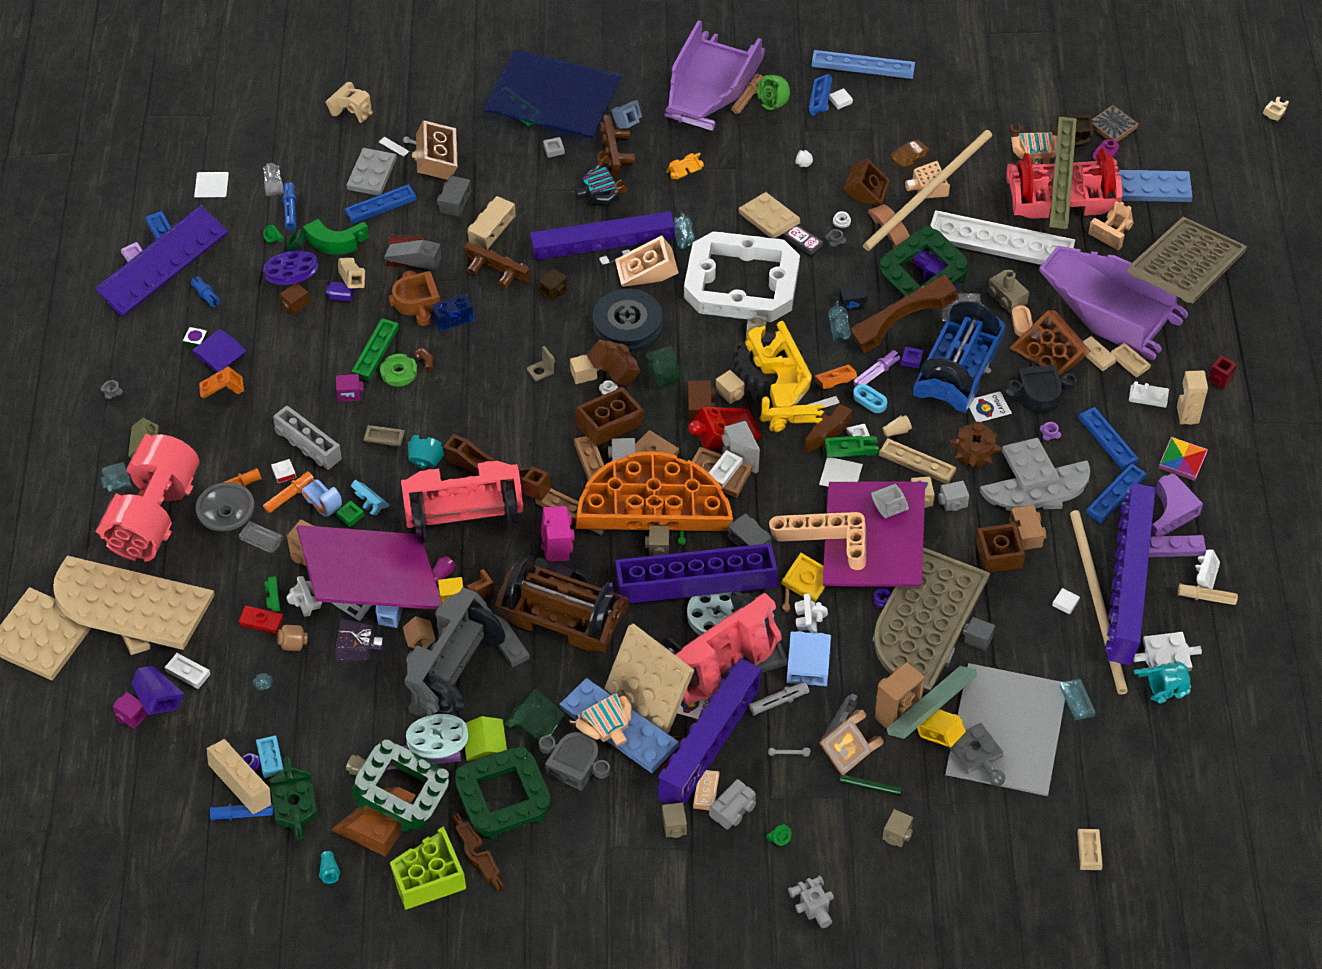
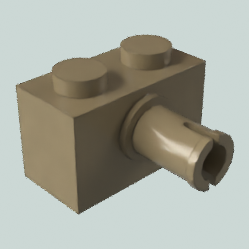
(1007, 290)

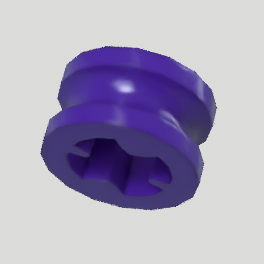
(878, 594)

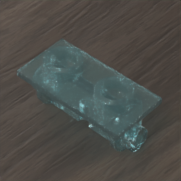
(685, 234)
(839, 319)

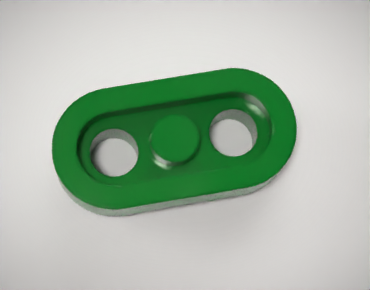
(272, 587)

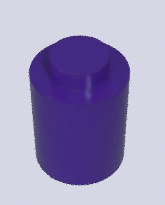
(339, 291)

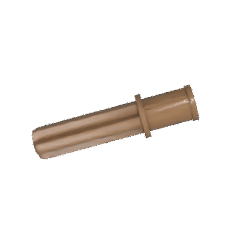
(751, 89)

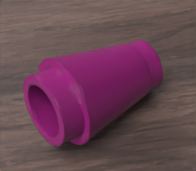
(443, 568)

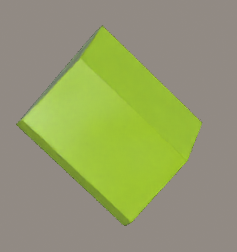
(484, 738)

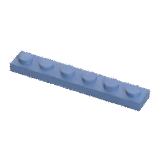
(863, 64)

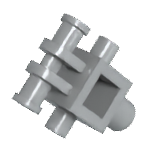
(813, 900)

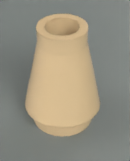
(898, 426)

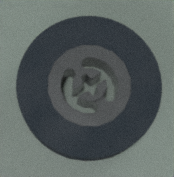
(627, 305)

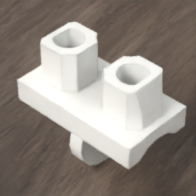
(301, 596)
(811, 614)

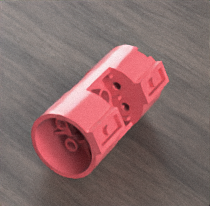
(138, 523)

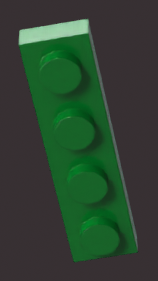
(375, 349)

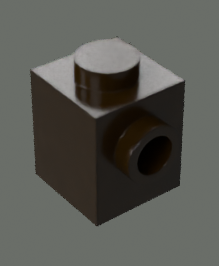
(553, 284)

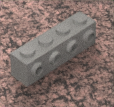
(307, 437)

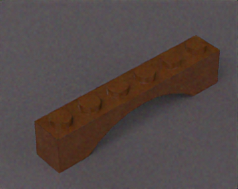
(934, 295)
(467, 456)

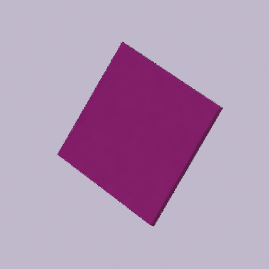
(368, 567)

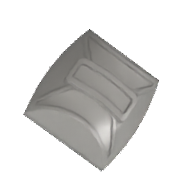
(890, 501)

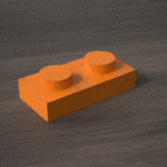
(836, 376)

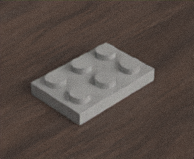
(371, 171)

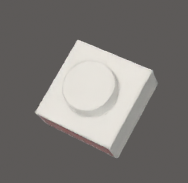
(283, 471)

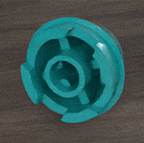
(425, 452)

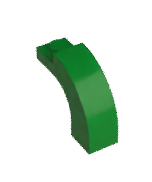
(335, 241)

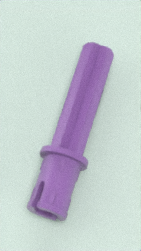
(704, 122)
(882, 365)

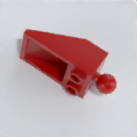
(711, 422)

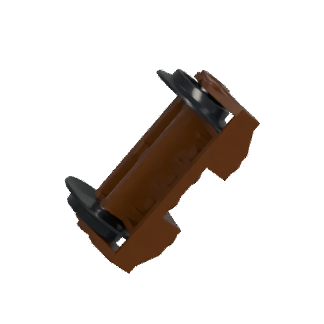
(560, 605)

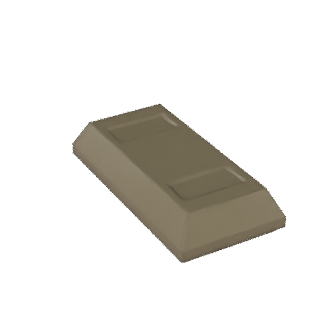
(384, 436)

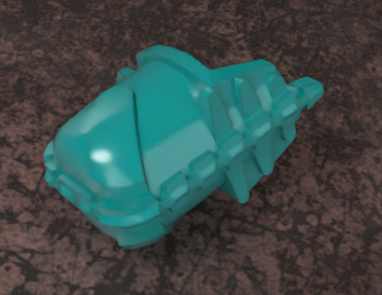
(1167, 680)

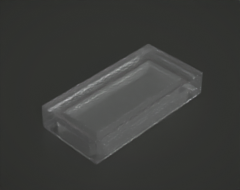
(260, 537)

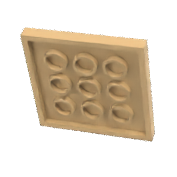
(39, 635)
(651, 678)

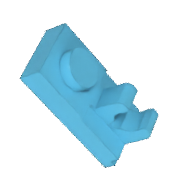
(372, 498)

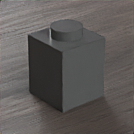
(978, 633)

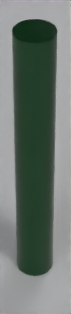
(870, 784)

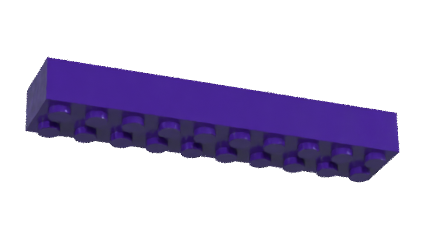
(1130, 574)

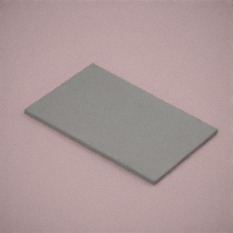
(1022, 718)

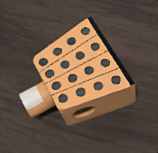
(924, 175)

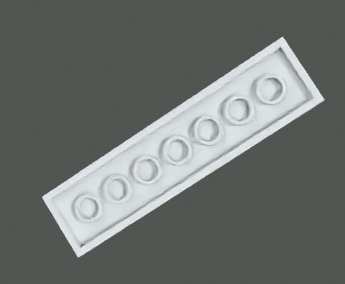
(998, 238)

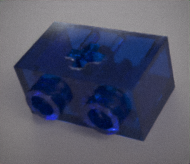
(452, 312)

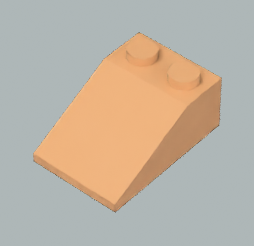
(647, 263)

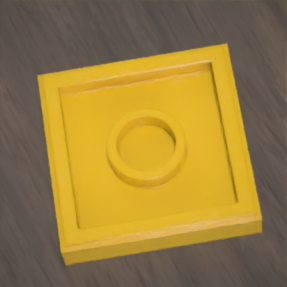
(805, 577)

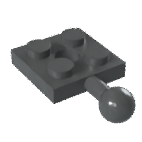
(988, 752)

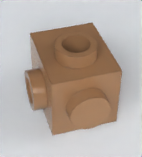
(419, 632)

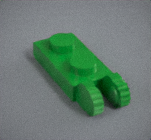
(851, 446)

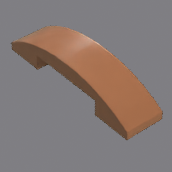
(882, 215)

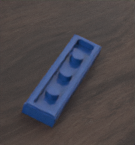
(380, 204)
(1108, 438)
(1115, 493)

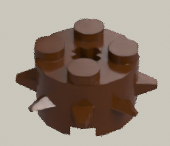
(975, 445)

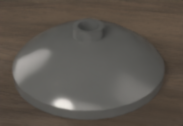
(225, 499)

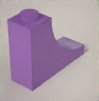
(1178, 503)

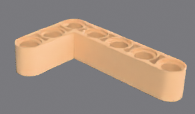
(825, 526)

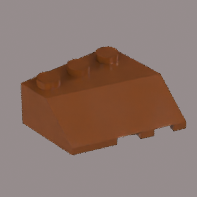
(1051, 343)
(372, 827)

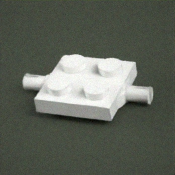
(1165, 649)

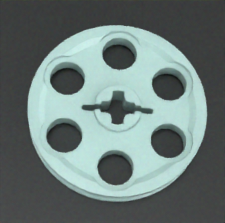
(708, 610)
(432, 733)

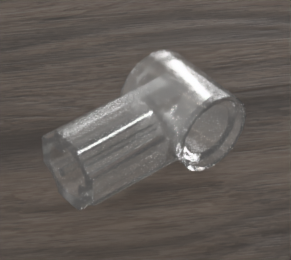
(272, 181)

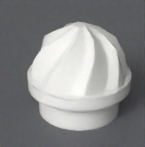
(804, 158)

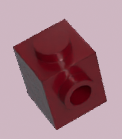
(1222, 372)

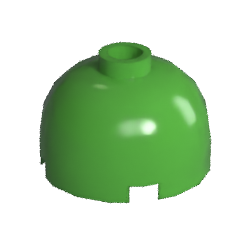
(773, 91)

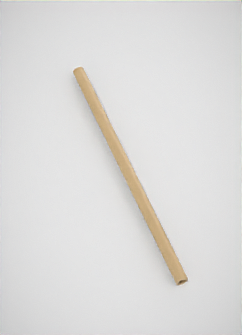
(927, 190)
(1096, 595)

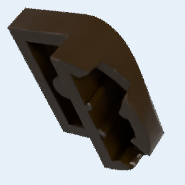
(1084, 128)

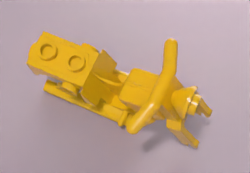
(792, 380)

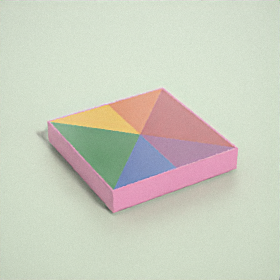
(1183, 458)

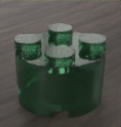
(664, 366)

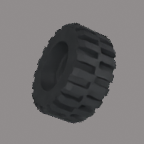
(756, 382)

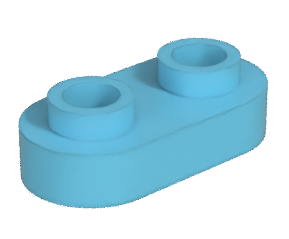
(873, 400)

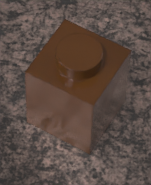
(294, 298)

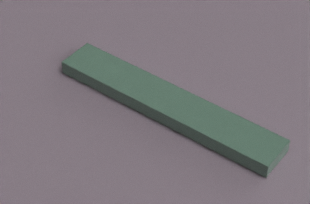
(931, 702)

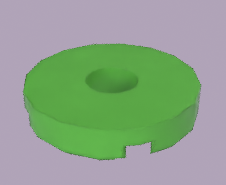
(400, 378)

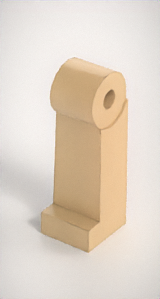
(351, 274)

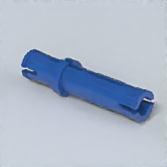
(289, 200)

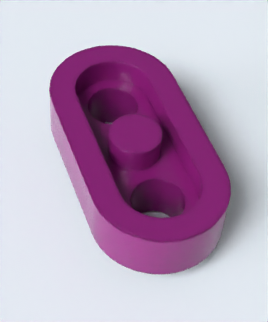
(1110, 146)

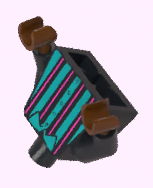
(599, 185)

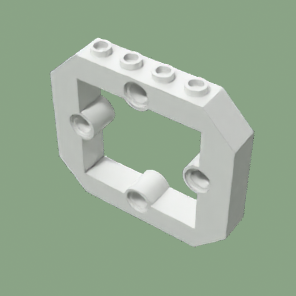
(736, 303)

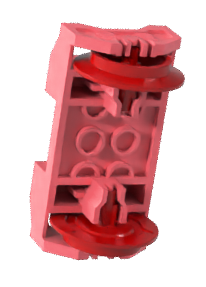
(1089, 186)

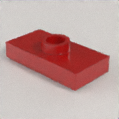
(261, 619)

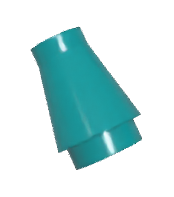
(329, 869)

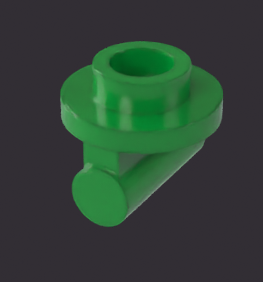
(271, 234)
(780, 835)

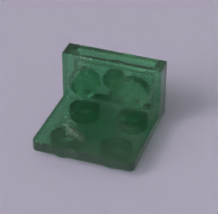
(535, 715)

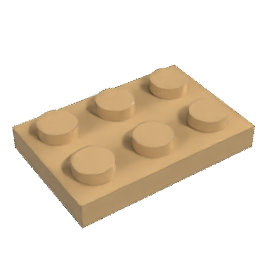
(769, 215)

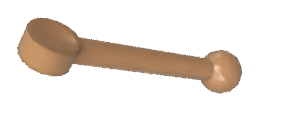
(786, 607)

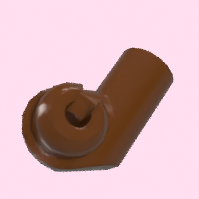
(427, 357)

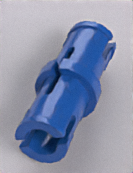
(205, 291)

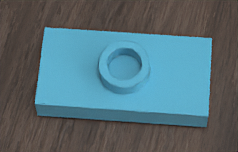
(269, 756)

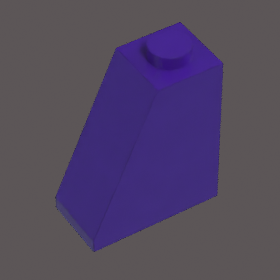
(156, 691)

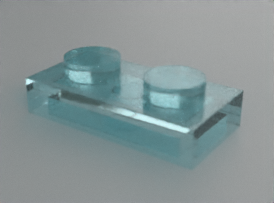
(1077, 699)

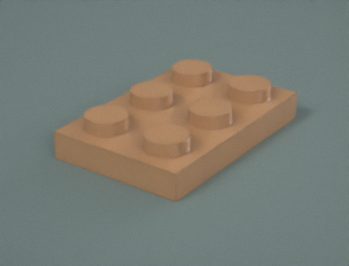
(707, 460)

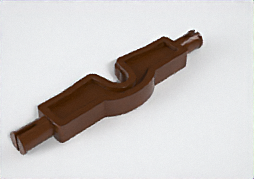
(481, 860)

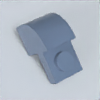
(627, 115)

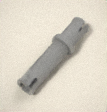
(800, 689)

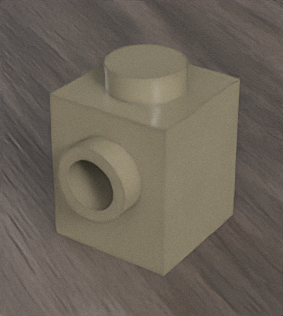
(658, 540)
(674, 820)
(898, 828)

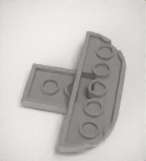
(1036, 478)

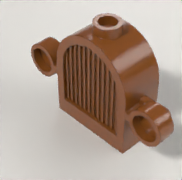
(415, 296)

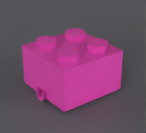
(556, 533)

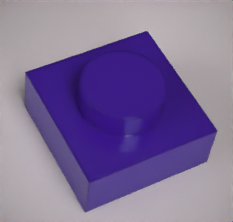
(912, 357)

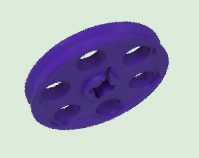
(290, 267)

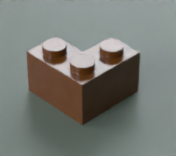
(614, 359)

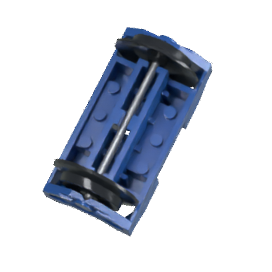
(969, 332)

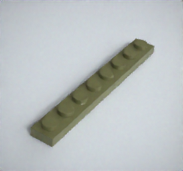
(1063, 173)

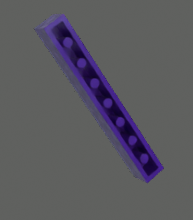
(601, 235)

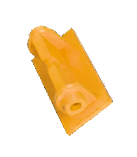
(690, 162)

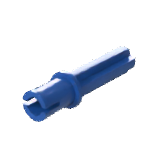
(238, 811)

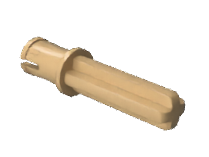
(1207, 594)

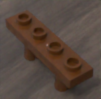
(608, 139)
(492, 259)

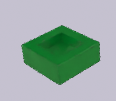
(350, 513)

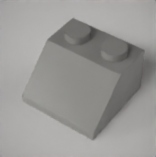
(740, 441)

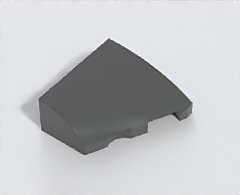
(843, 713)

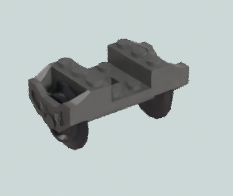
(431, 676)

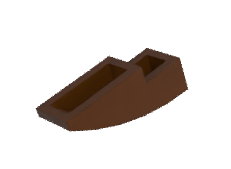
(829, 427)

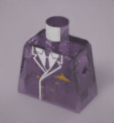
(356, 641)

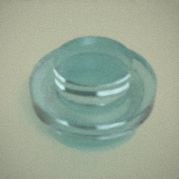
(262, 681)

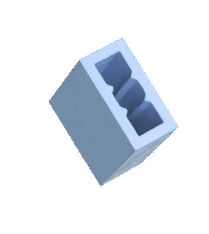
(808, 658)

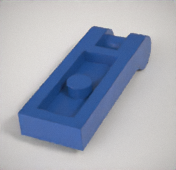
(820, 94)

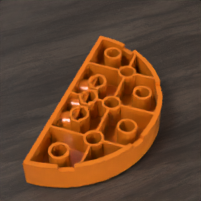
(653, 491)

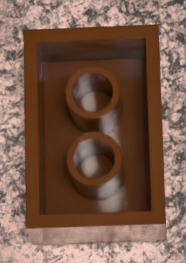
(608, 416)

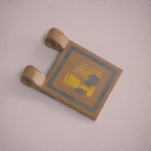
(847, 745)

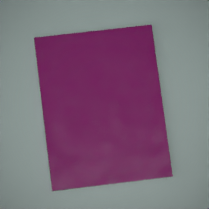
(892, 543)

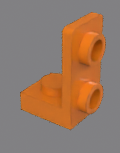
(223, 378)

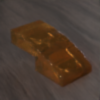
(909, 152)

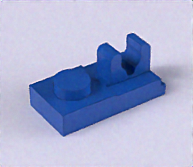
(158, 224)

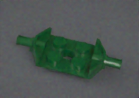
(288, 785)

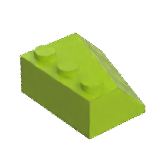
(428, 871)

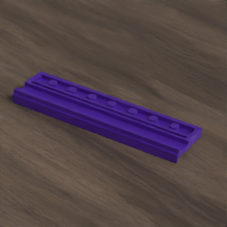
(161, 261)

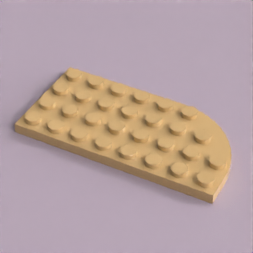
(129, 602)

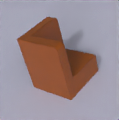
(483, 587)

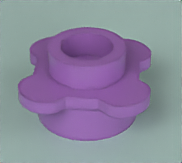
(1050, 431)

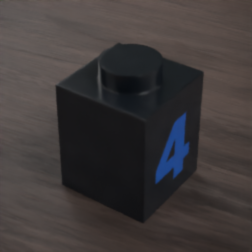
(852, 297)

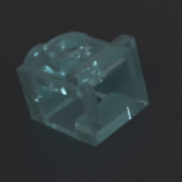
(115, 477)

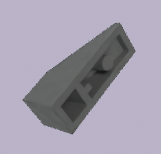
(415, 253)

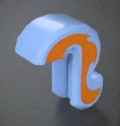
(324, 500)

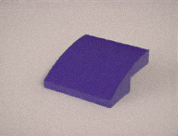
(219, 351)

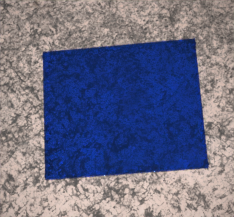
(553, 93)

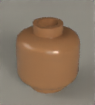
(292, 637)

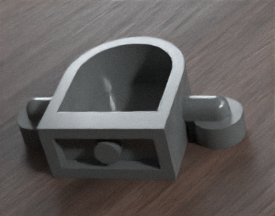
(573, 759)

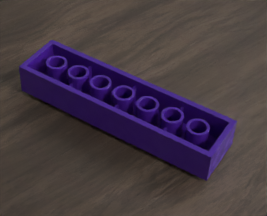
(696, 573)
(709, 733)

